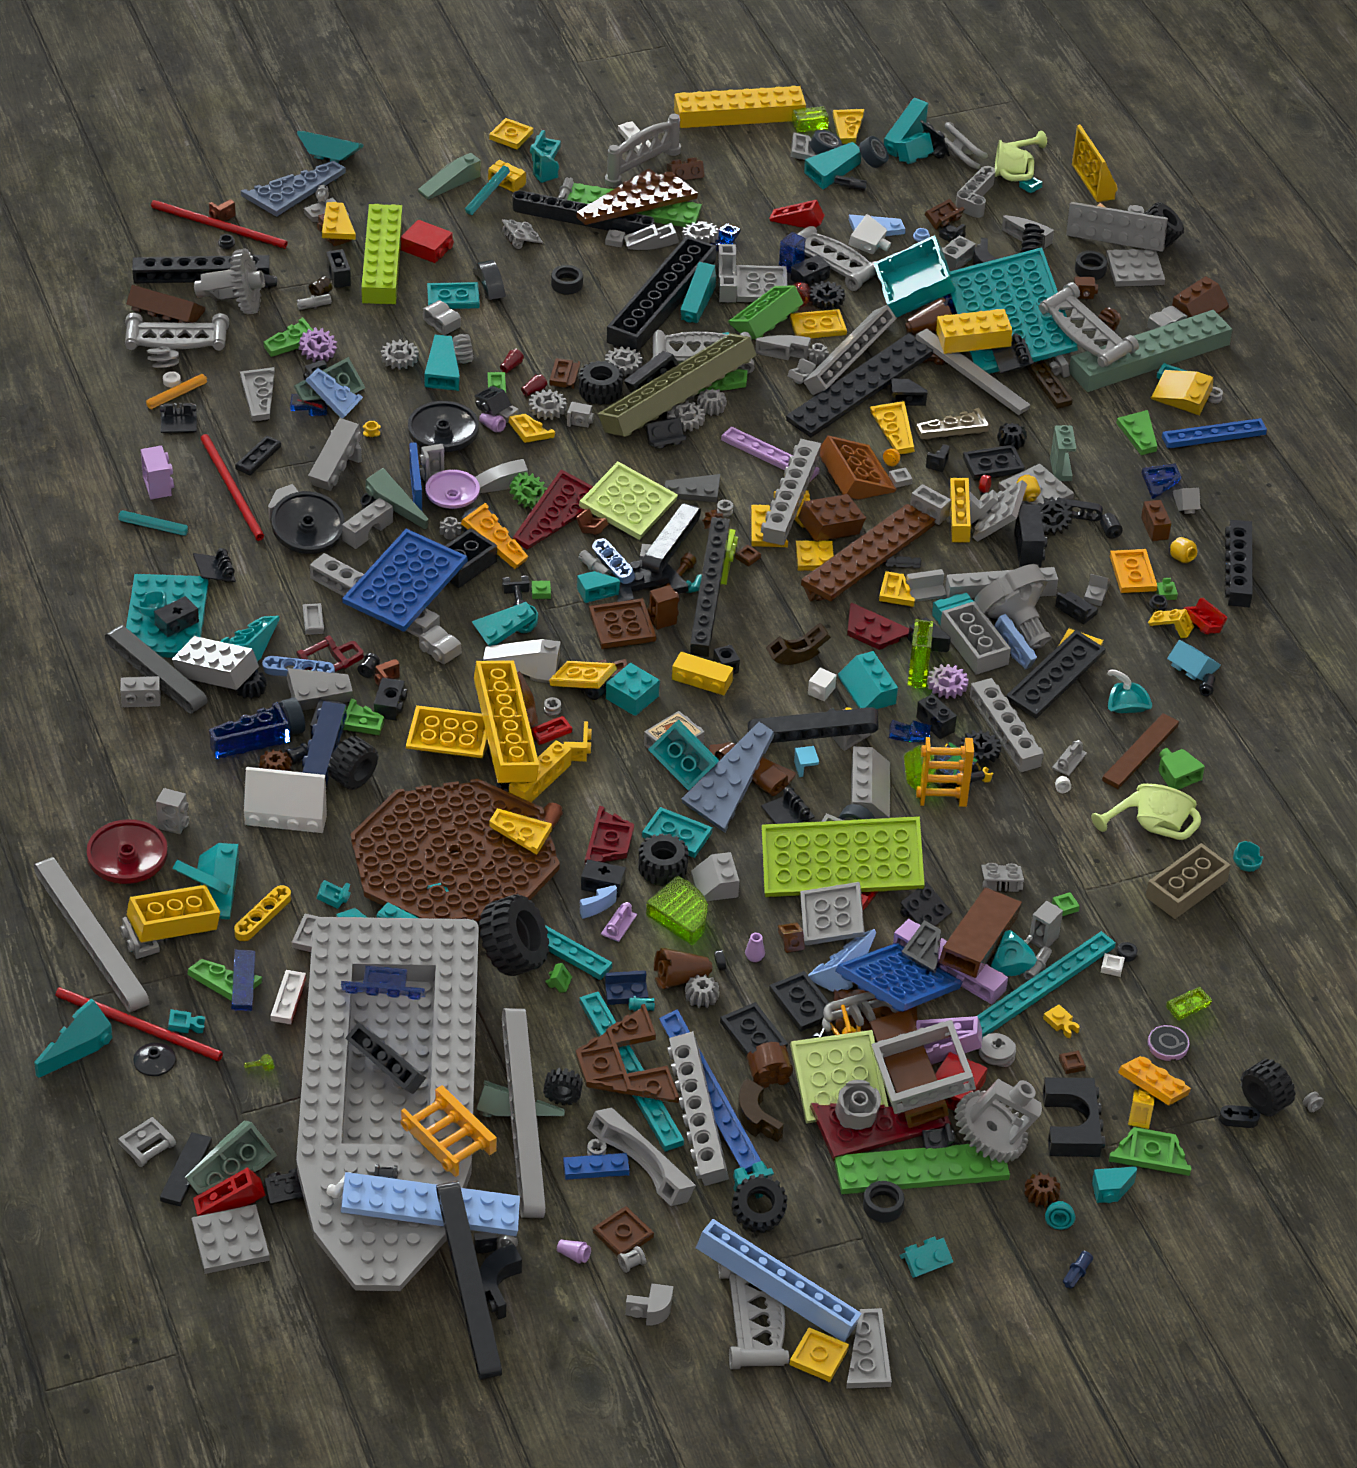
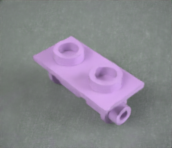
(619, 922)

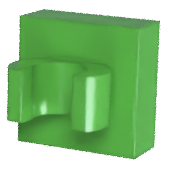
(1167, 589)
(559, 978)

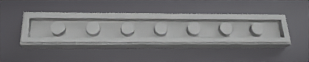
(975, 373)

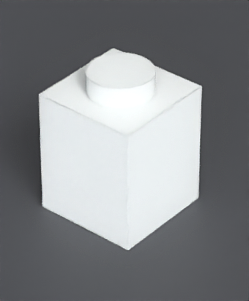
(822, 684)

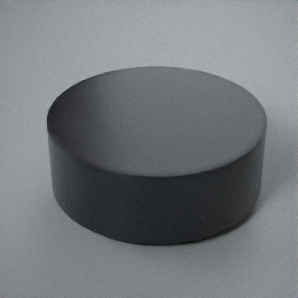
(1128, 951)
(720, 960)

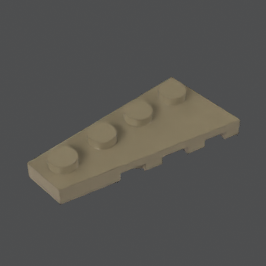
(950, 426)

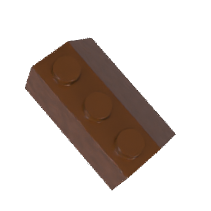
(1200, 298)

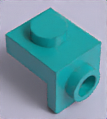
(333, 894)

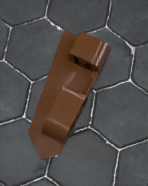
(768, 776)

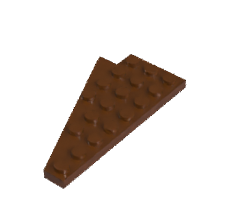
(637, 195)

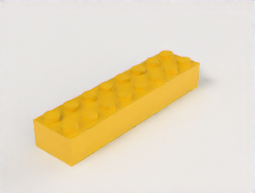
(738, 106)
(506, 721)

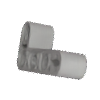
(971, 193)

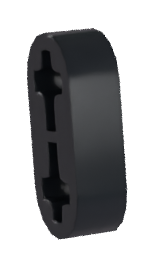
(1239, 1116)

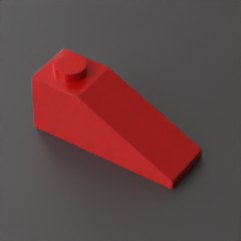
(799, 215)
(230, 1194)

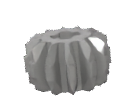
(463, 348)
(712, 401)
(702, 991)

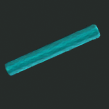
(487, 190)
(152, 522)

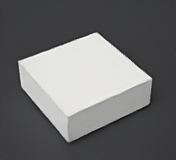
(1112, 965)

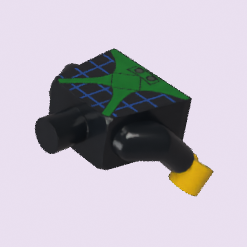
(976, 774)

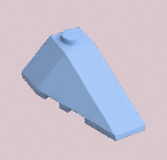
(825, 974)

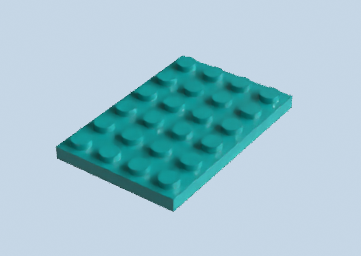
(174, 587)

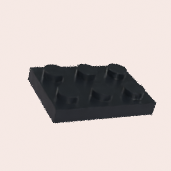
(993, 462)
(800, 1000)
(751, 1028)

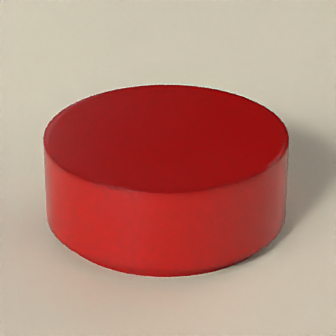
(985, 484)

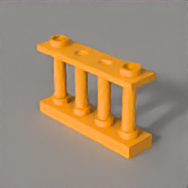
(962, 779)
(457, 1114)

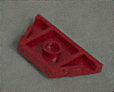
(873, 628)
(609, 837)

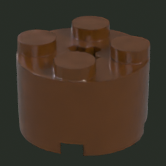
(770, 1064)

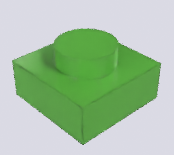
(541, 590)
(1066, 903)

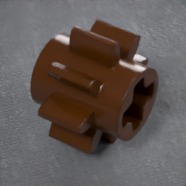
(707, 520)

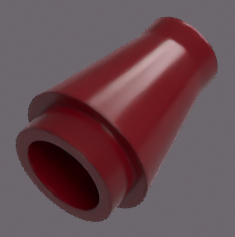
(512, 360)
(536, 383)

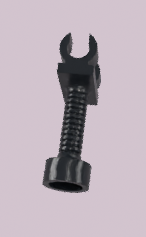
(516, 588)

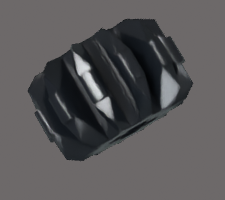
(1012, 435)
(253, 685)

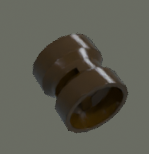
(320, 287)

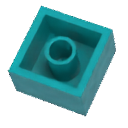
(632, 689)

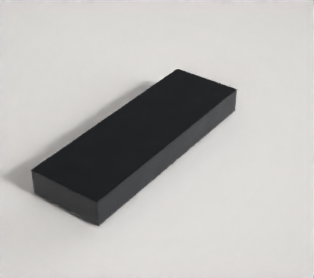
(258, 455)

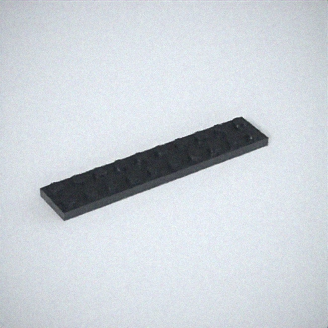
(859, 385)

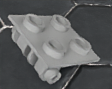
(519, 232)
(1010, 873)

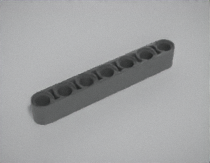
(153, 665)

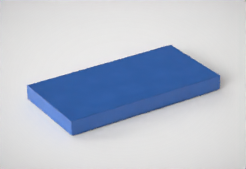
(415, 475)

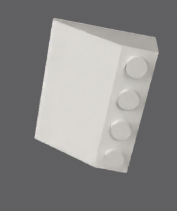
(285, 800)

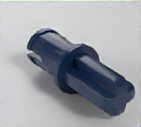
(1077, 1269)

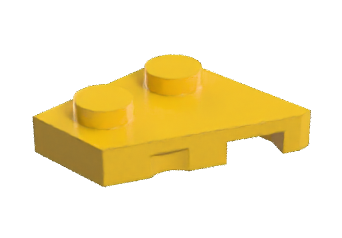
(529, 429)
(896, 590)

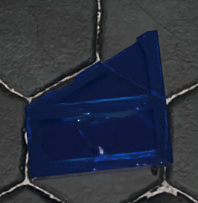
(1160, 478)

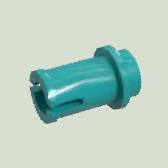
(635, 1003)

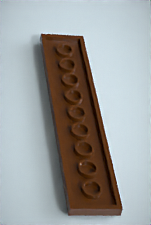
(868, 552)

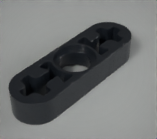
(1090, 507)

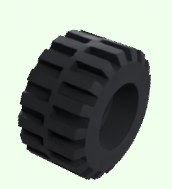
(1174, 225)
(600, 382)
(353, 762)
(662, 859)
(1268, 1087)
(763, 1186)

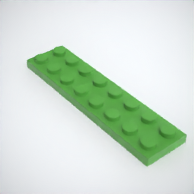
(677, 214)
(918, 1168)

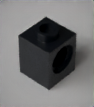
(727, 656)

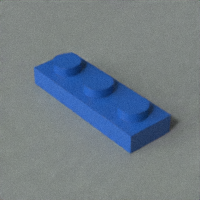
(596, 1166)

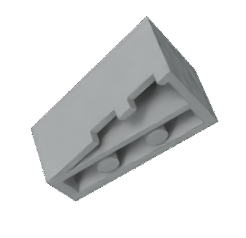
(314, 685)

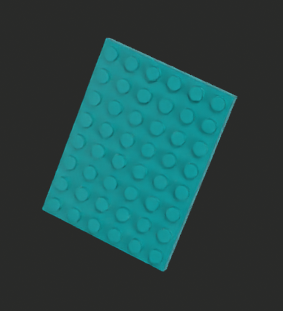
(1019, 287)

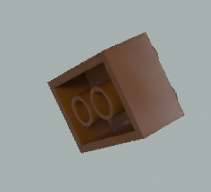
(831, 517)

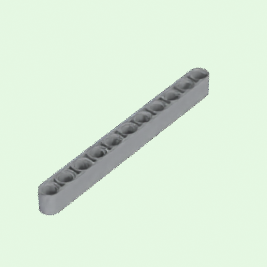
(91, 935)
(523, 1113)

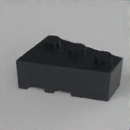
(651, 370)

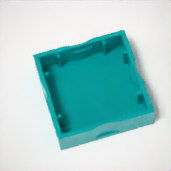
(914, 276)

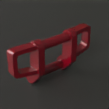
(335, 651)

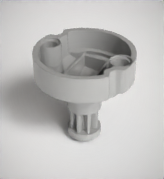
(1016, 597)

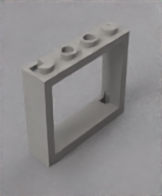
(932, 1091)

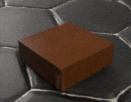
(748, 555)
(1072, 1062)

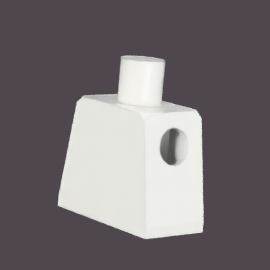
(869, 236)

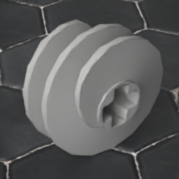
(165, 357)
(997, 1050)

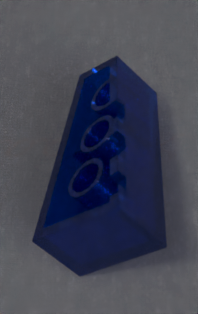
(250, 733)

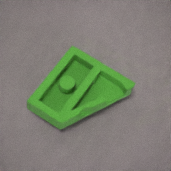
(363, 719)

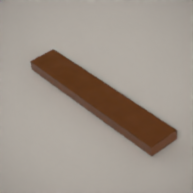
(1140, 751)

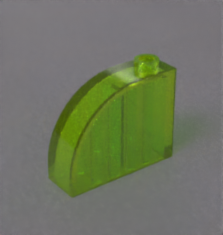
(920, 653)
(680, 910)

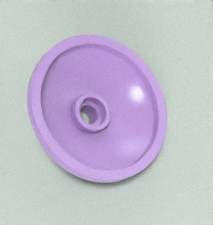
(452, 489)

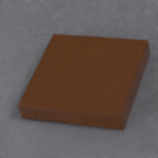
(623, 1231)

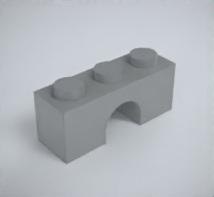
(356, 529)

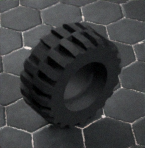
(514, 935)

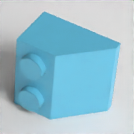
(1192, 660)

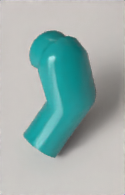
(693, 587)

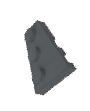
(696, 488)

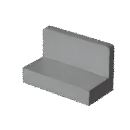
(926, 585)

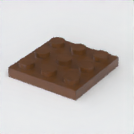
(622, 623)

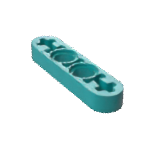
(201, 877)

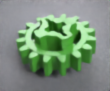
(528, 490)

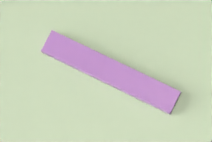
(759, 449)

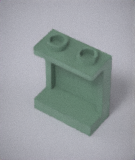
(1062, 442)

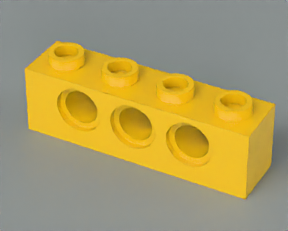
(960, 509)
(551, 766)

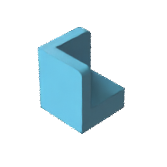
(805, 757)

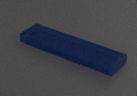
(243, 980)

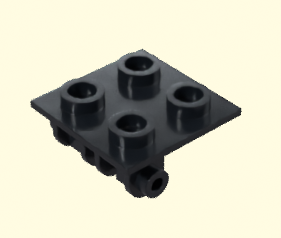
(938, 140)
(1014, 356)
(178, 419)
(215, 567)
(788, 808)
(925, 905)

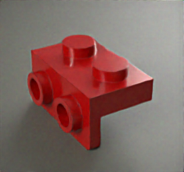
(1206, 617)

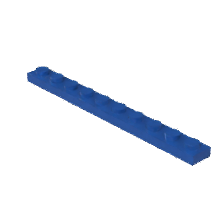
(724, 1114)

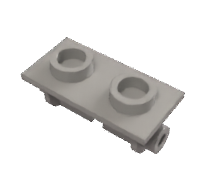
(1070, 758)

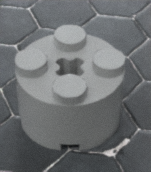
(857, 1105)

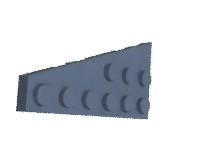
(291, 189)
(726, 783)

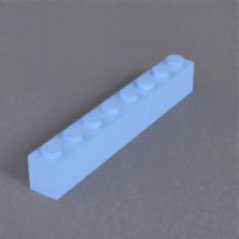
(778, 1280)

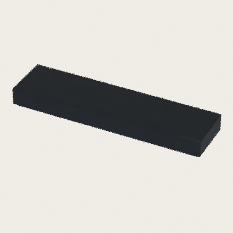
(192, 1154)

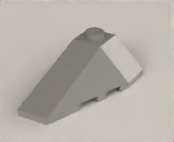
(532, 658)

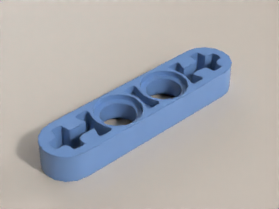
(613, 561)
(272, 664)

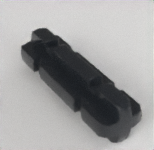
(904, 562)

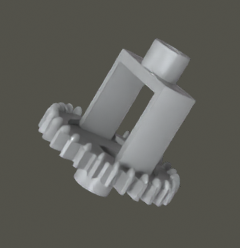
(239, 281)
(992, 1125)

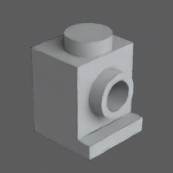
(580, 415)

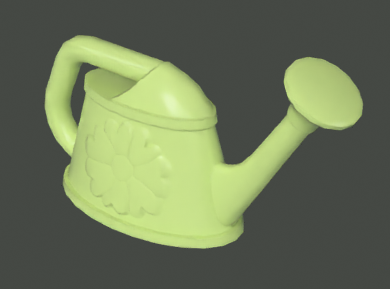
(1013, 162)
(1159, 811)

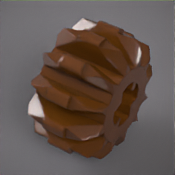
(1110, 318)
(275, 760)
(1042, 1189)

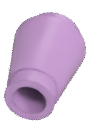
(495, 423)
(755, 948)
(574, 1250)

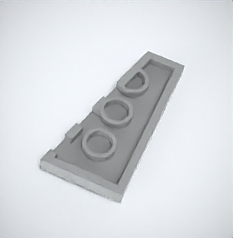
(258, 391)
(870, 1356)

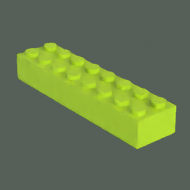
(382, 254)

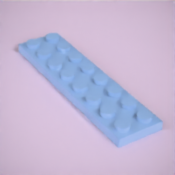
(419, 1203)

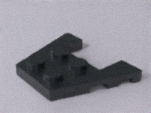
(648, 579)

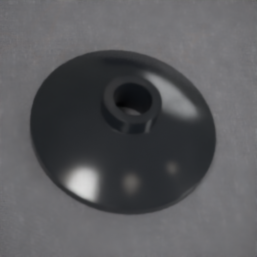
(154, 1059)

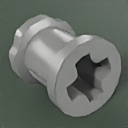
(631, 1259)

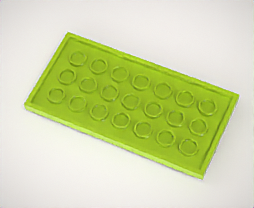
(816, 855)

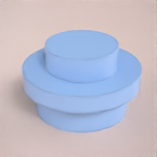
(921, 234)

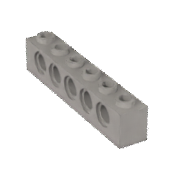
(1006, 725)

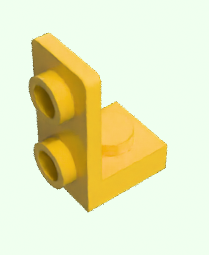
(1179, 618)
(580, 749)
(1141, 1109)

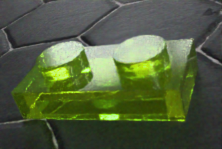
(1189, 1003)

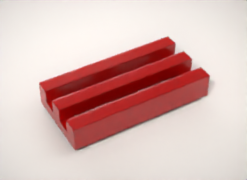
(551, 731)

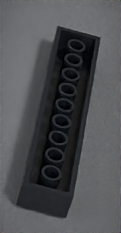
(659, 295)

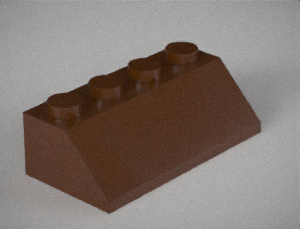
(165, 305)

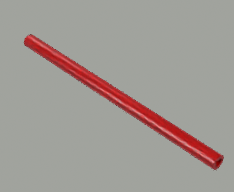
(219, 224)
(233, 489)
(143, 1026)

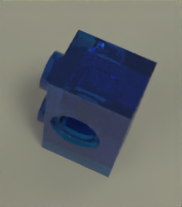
(791, 250)

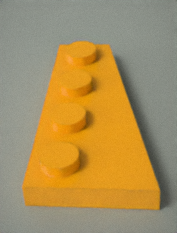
(487, 525)

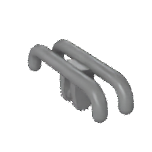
(963, 145)
(856, 1005)

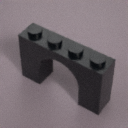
(1082, 1096)

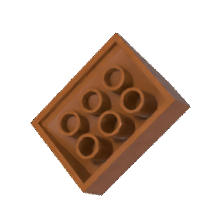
(855, 468)

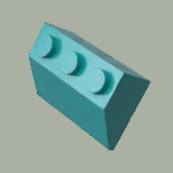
(868, 682)
(683, 755)

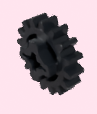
(826, 295)
(1060, 515)
(986, 747)

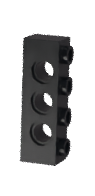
(385, 1058)

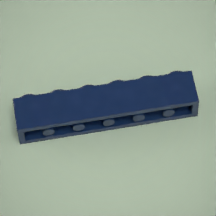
(325, 738)

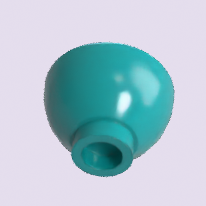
(1060, 1215)

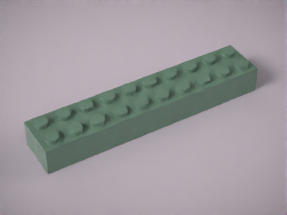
(1157, 346)

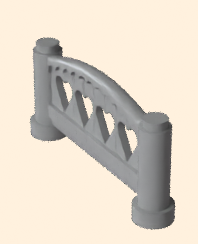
(669, 144)
(854, 276)
(1067, 299)
(138, 329)
(662, 341)
(749, 1350)

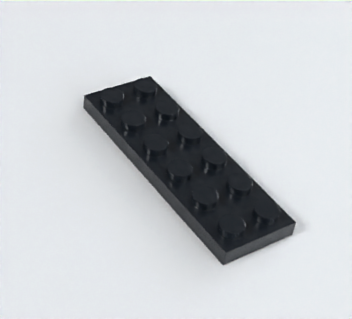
(1055, 674)

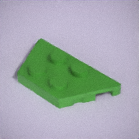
(1151, 1151)

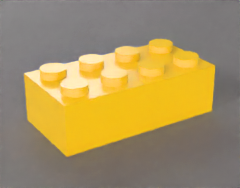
(974, 331)
(173, 913)

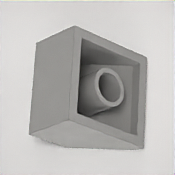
(716, 877)

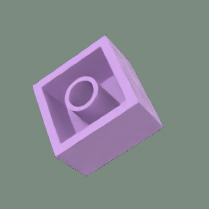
(157, 472)

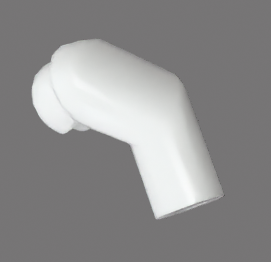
(336, 1191)

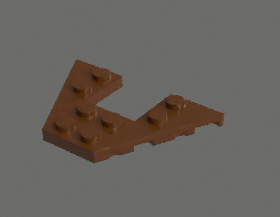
(604, 1068)

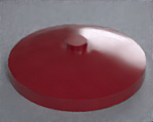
(127, 851)

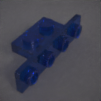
(384, 981)

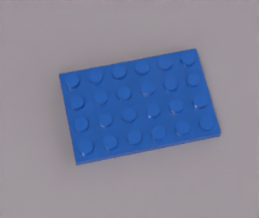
(405, 580)
(897, 978)

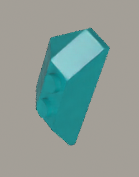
(328, 147)

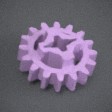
(317, 345)
(947, 681)

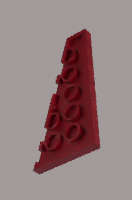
(553, 510)
(886, 1130)

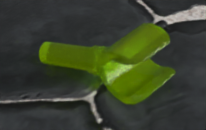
(265, 1061)

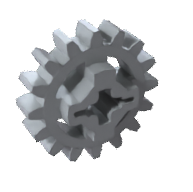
(702, 231)
(399, 354)
(625, 359)
(547, 404)
(690, 415)

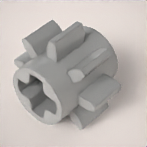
(817, 353)
(450, 528)

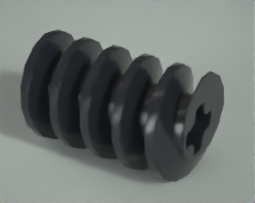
(1031, 237)

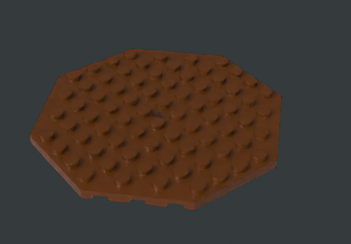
(411, 843)

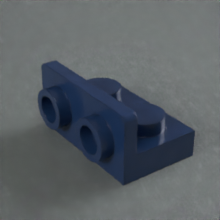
(625, 985)

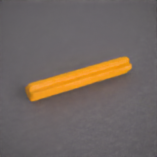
(176, 391)

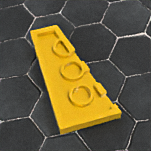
(895, 425)

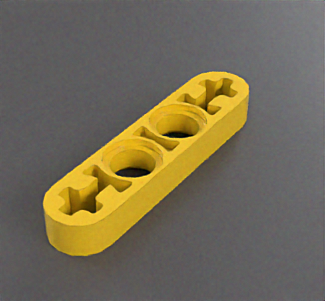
(265, 915)

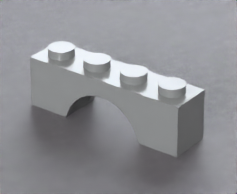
(727, 273)

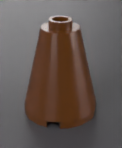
(927, 317)
(678, 967)

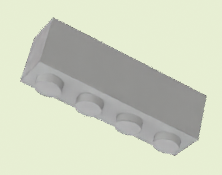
(335, 454)

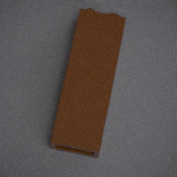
(980, 932)
(908, 1067)

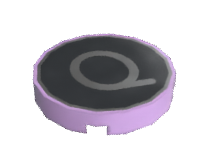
(1168, 1043)

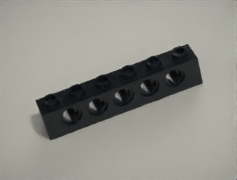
(1239, 563)

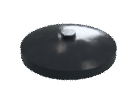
(443, 424)
(307, 522)

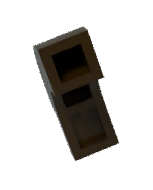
(798, 650)
(752, 1116)

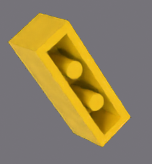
(702, 673)

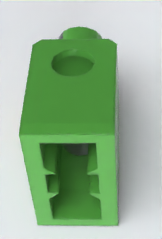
(1179, 768)

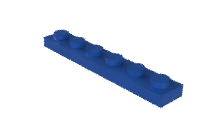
(1214, 433)

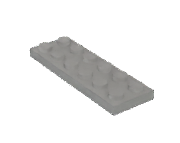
(1117, 226)

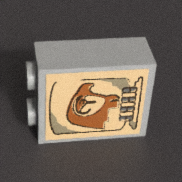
(655, 732)

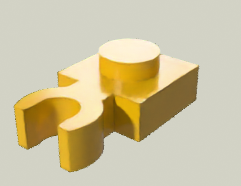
(1061, 1019)

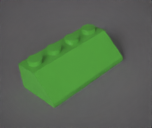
(767, 311)

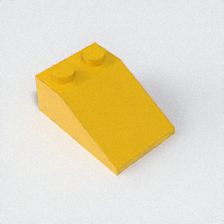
(1184, 390)

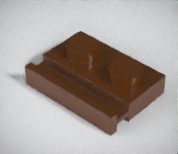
(564, 373)

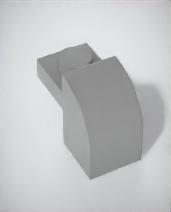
(654, 1308)

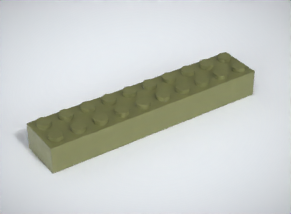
(677, 385)

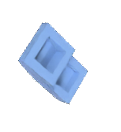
(603, 900)

